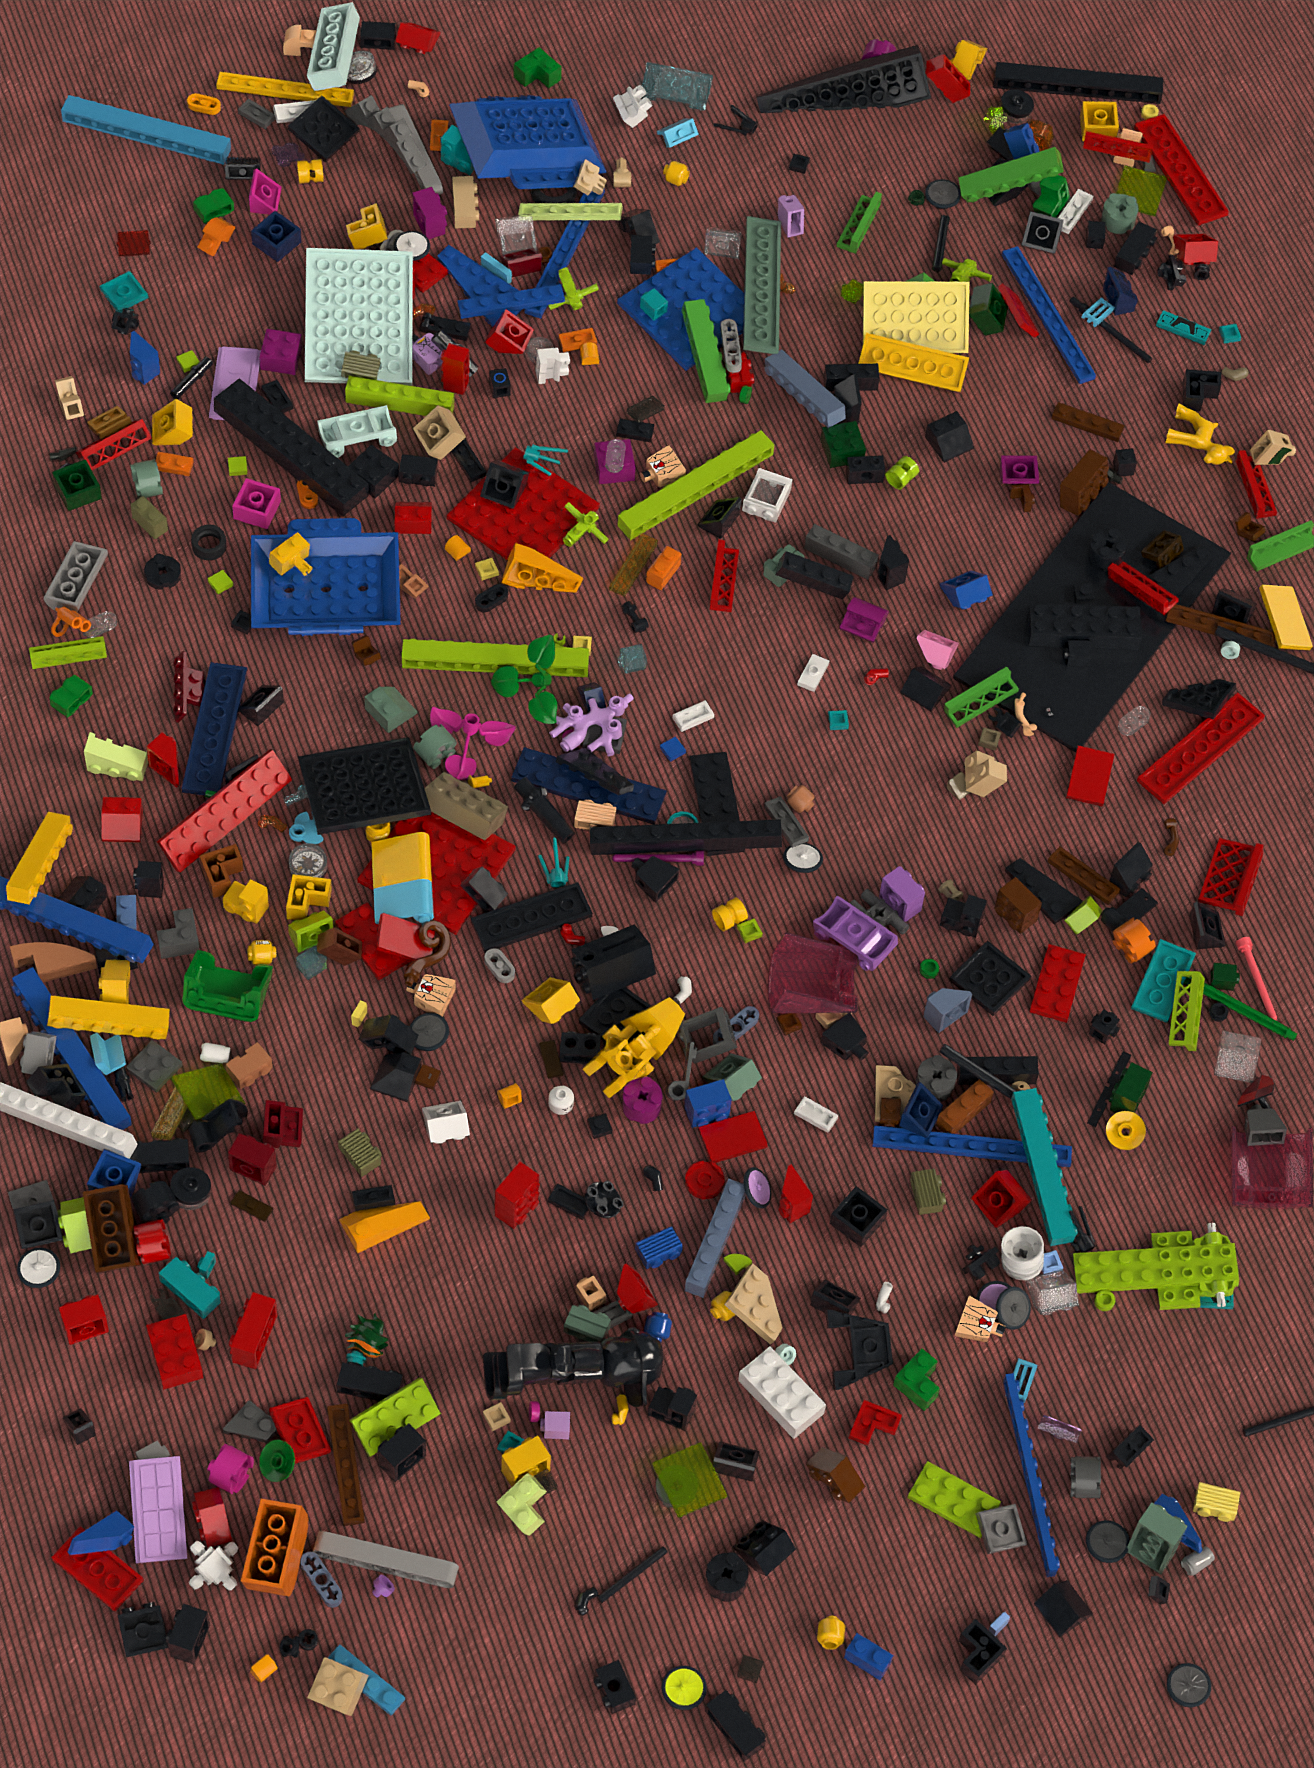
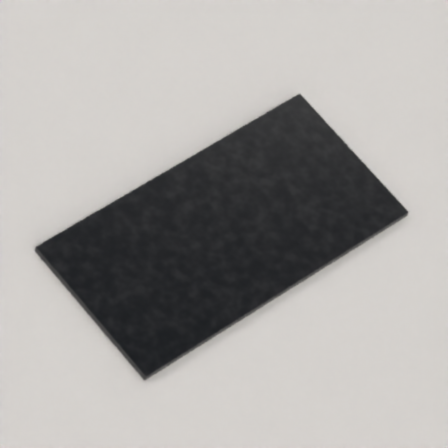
(1084, 693)

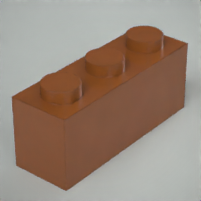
(965, 1108)

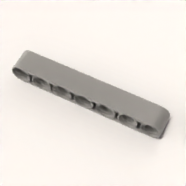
(427, 175)
(385, 1559)

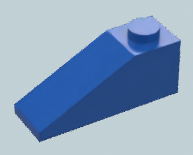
(1172, 1507)
(103, 1536)

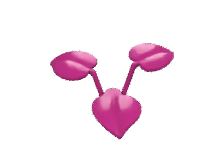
(495, 733)

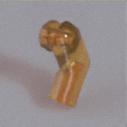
(786, 287)
(421, 309)
(272, 820)

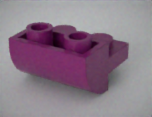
(863, 619)

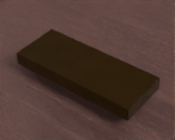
(551, 1059)
(252, 1206)

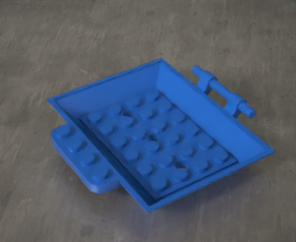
(530, 156)
(339, 560)

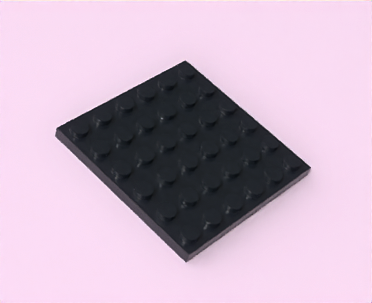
(364, 785)

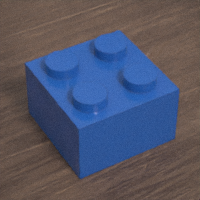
(707, 1103)

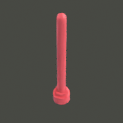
(1245, 946)

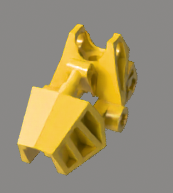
(632, 1059)

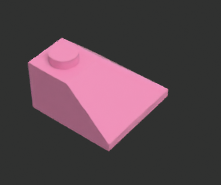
(937, 649)

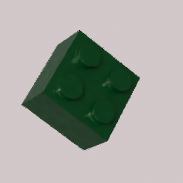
(988, 309)
(842, 442)
(76, 485)
(1130, 1088)

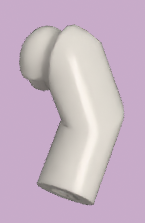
(686, 990)
(883, 1295)

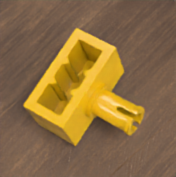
(291, 554)

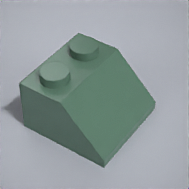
(388, 707)
(737, 1073)

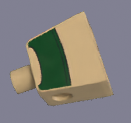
(1272, 448)

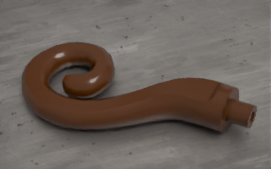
(415, 968)

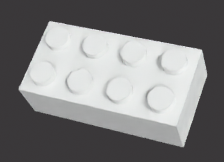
(782, 1392)

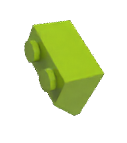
(305, 931)

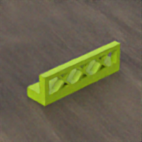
(67, 652)
(1194, 1009)

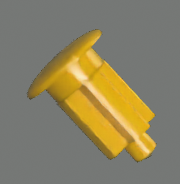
(479, 781)

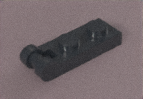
(454, 328)

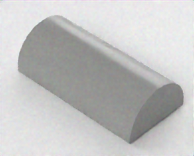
(75, 576)

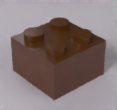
(1017, 905)

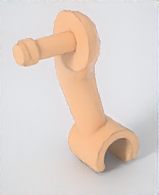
(1169, 231)
(1019, 705)

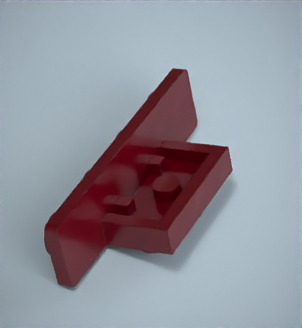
(188, 686)

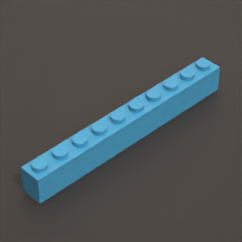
(146, 129)

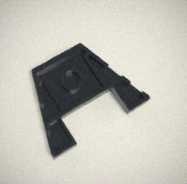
(868, 1344)

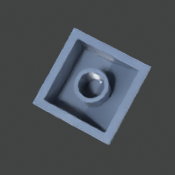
(946, 1007)

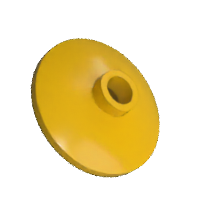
(1129, 1121)

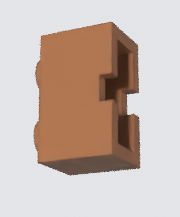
(250, 1066)

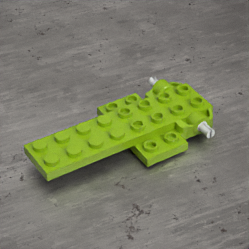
(1174, 1265)

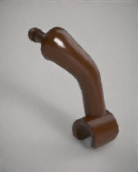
(1171, 848)

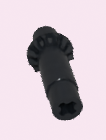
(536, 800)

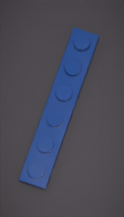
(511, 301)

